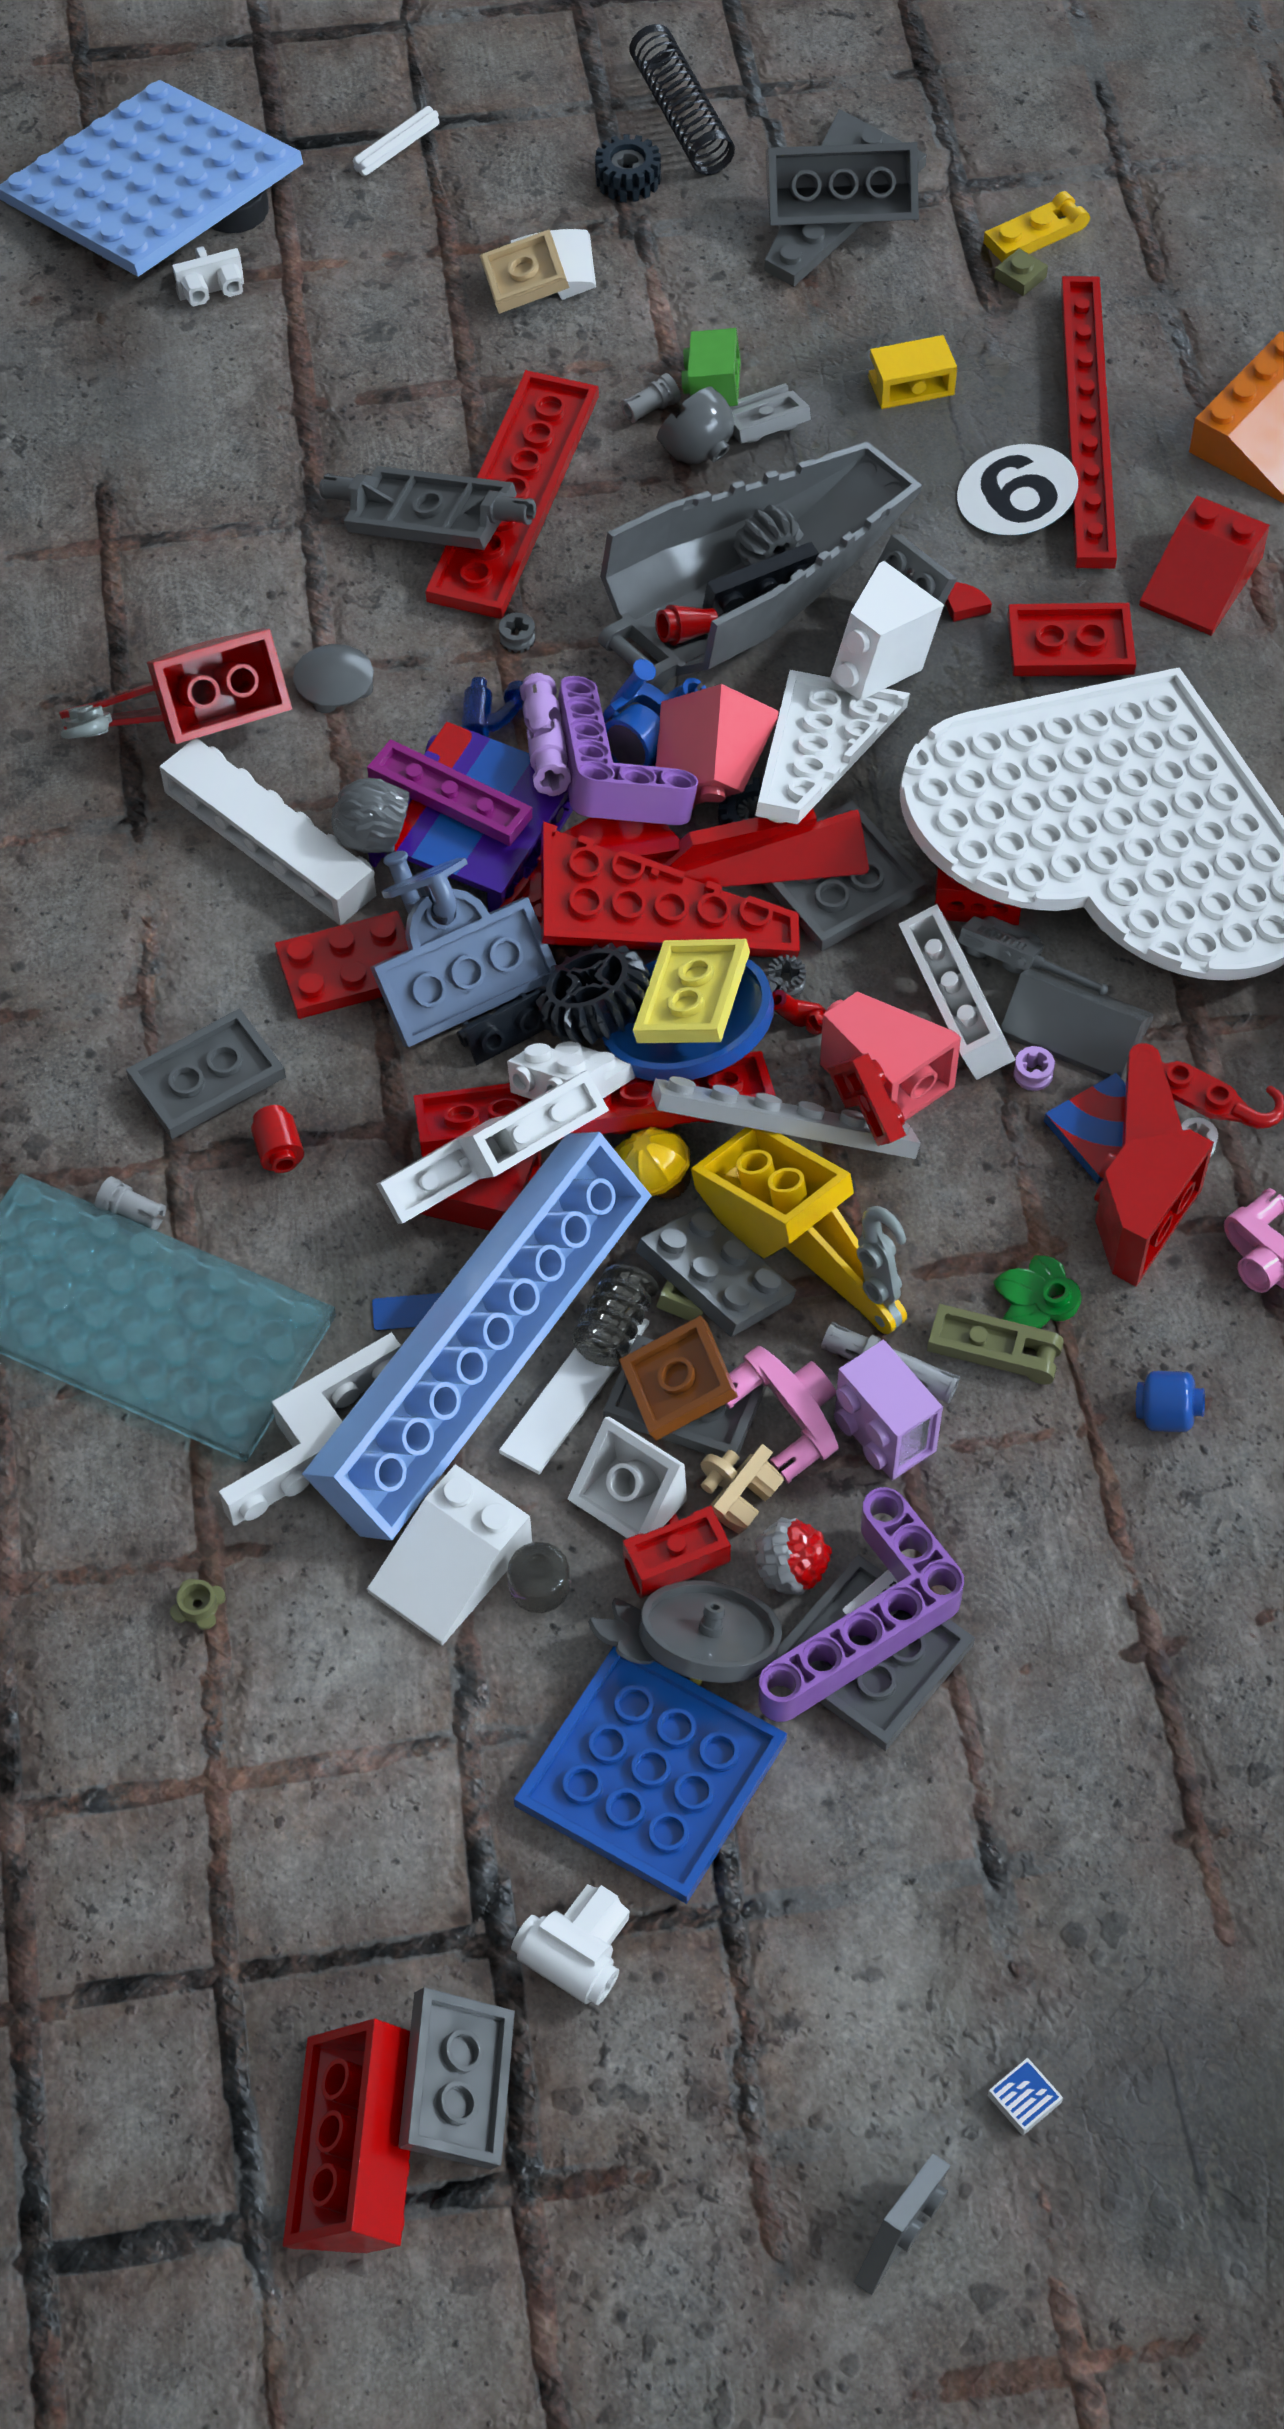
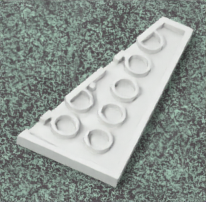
(818, 741)

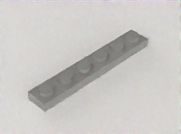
(770, 1114)

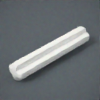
(396, 141)

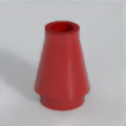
(683, 623)

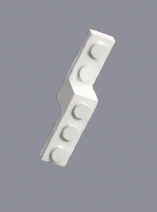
(492, 1147)
(308, 1422)

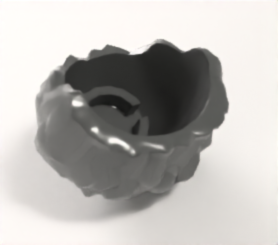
(369, 815)

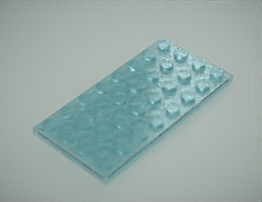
(149, 1318)

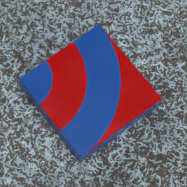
(1091, 1123)

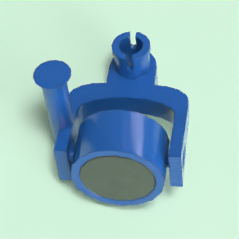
(636, 729)

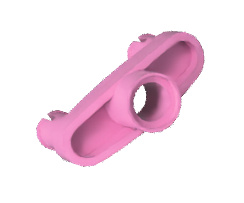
(1258, 1242)
(801, 1396)

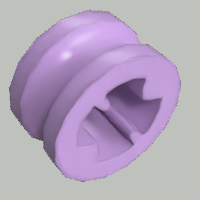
(1036, 1079)

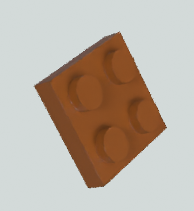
(678, 1378)

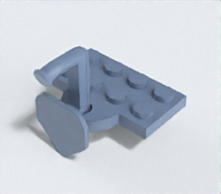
(456, 954)

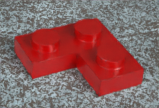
(861, 1084)

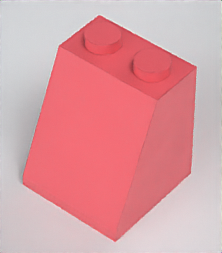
(715, 738)
(912, 1051)

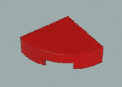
(967, 602)

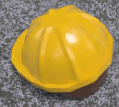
(658, 1161)

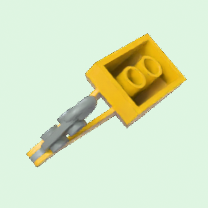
(788, 1197)

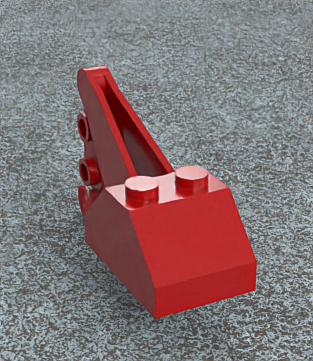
(1159, 1162)

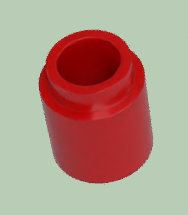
(276, 1139)

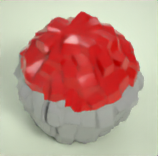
(791, 1556)

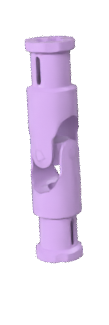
(545, 735)

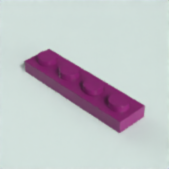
(451, 792)

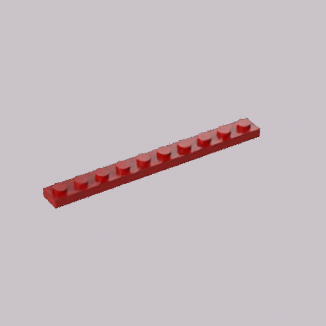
(1088, 422)

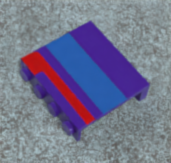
(436, 838)

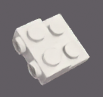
(543, 1068)

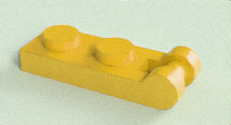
(1037, 227)

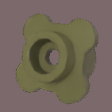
(197, 1590)

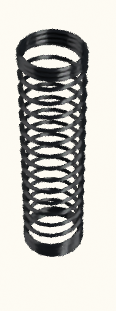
(657, 62)

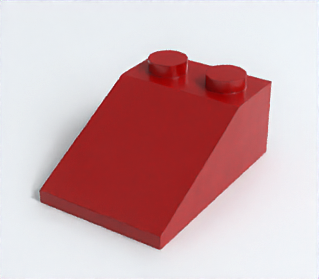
(1205, 565)

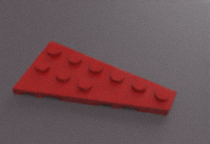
(639, 903)

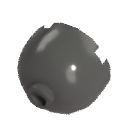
(700, 429)

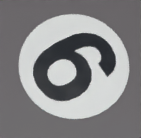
(1017, 489)

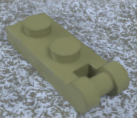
(995, 1343)

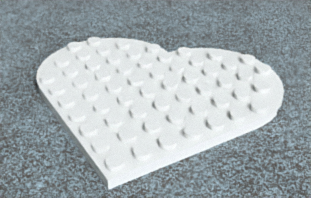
(1115, 807)

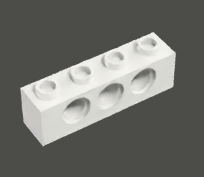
(956, 991)

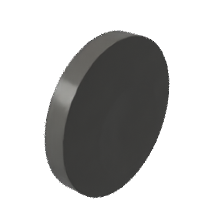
(710, 1631)

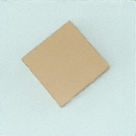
(524, 271)

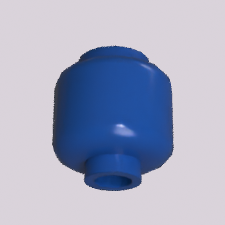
(1169, 1401)

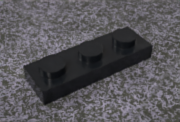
(757, 579)

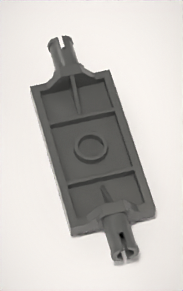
(427, 506)

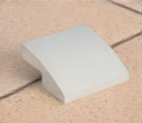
(576, 259)

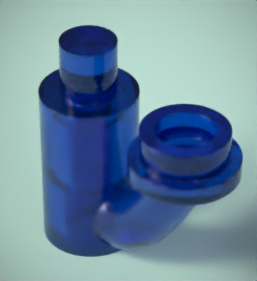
(478, 706)

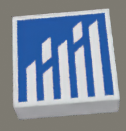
(1025, 2096)

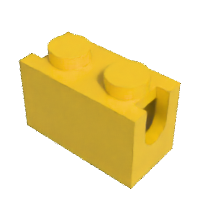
(912, 372)

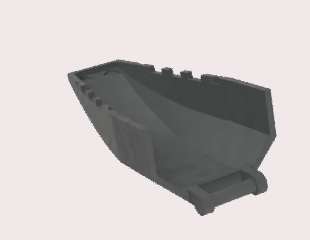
(681, 546)

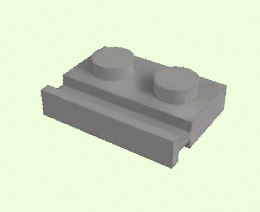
(768, 413)

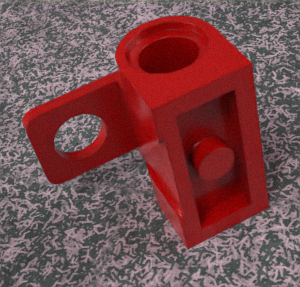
(676, 1551)

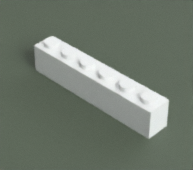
(269, 830)

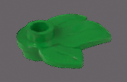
(1033, 1292)

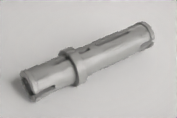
(851, 1344)

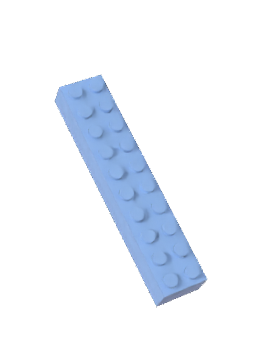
(477, 1336)

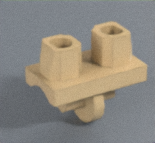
(753, 1473)

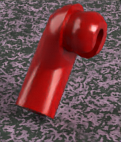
(799, 1012)

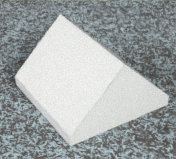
(629, 1482)

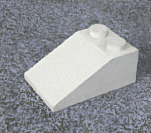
(450, 1554)

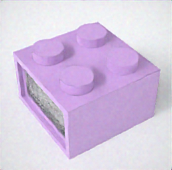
(887, 1410)

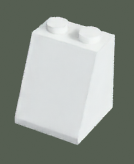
(886, 634)

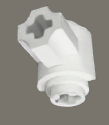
(576, 1946)

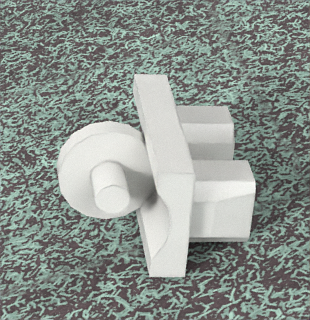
(209, 274)

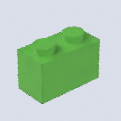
(713, 362)

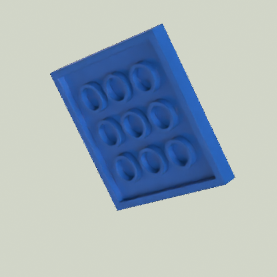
(651, 1772)

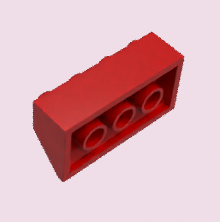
(346, 2155)

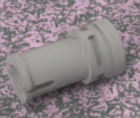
(657, 395)
(123, 1201)

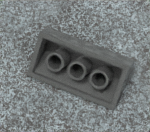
(842, 183)

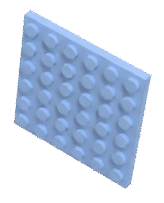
(149, 177)

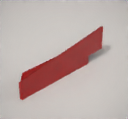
(772, 851)

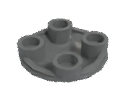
(333, 676)

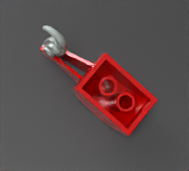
(197, 690)

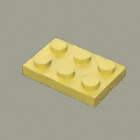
(691, 991)

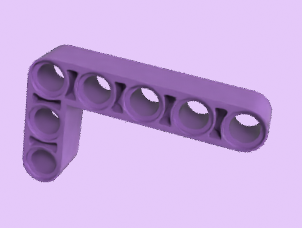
(610, 788)
(873, 1618)

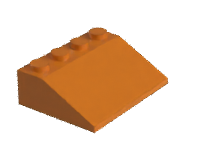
(1246, 424)

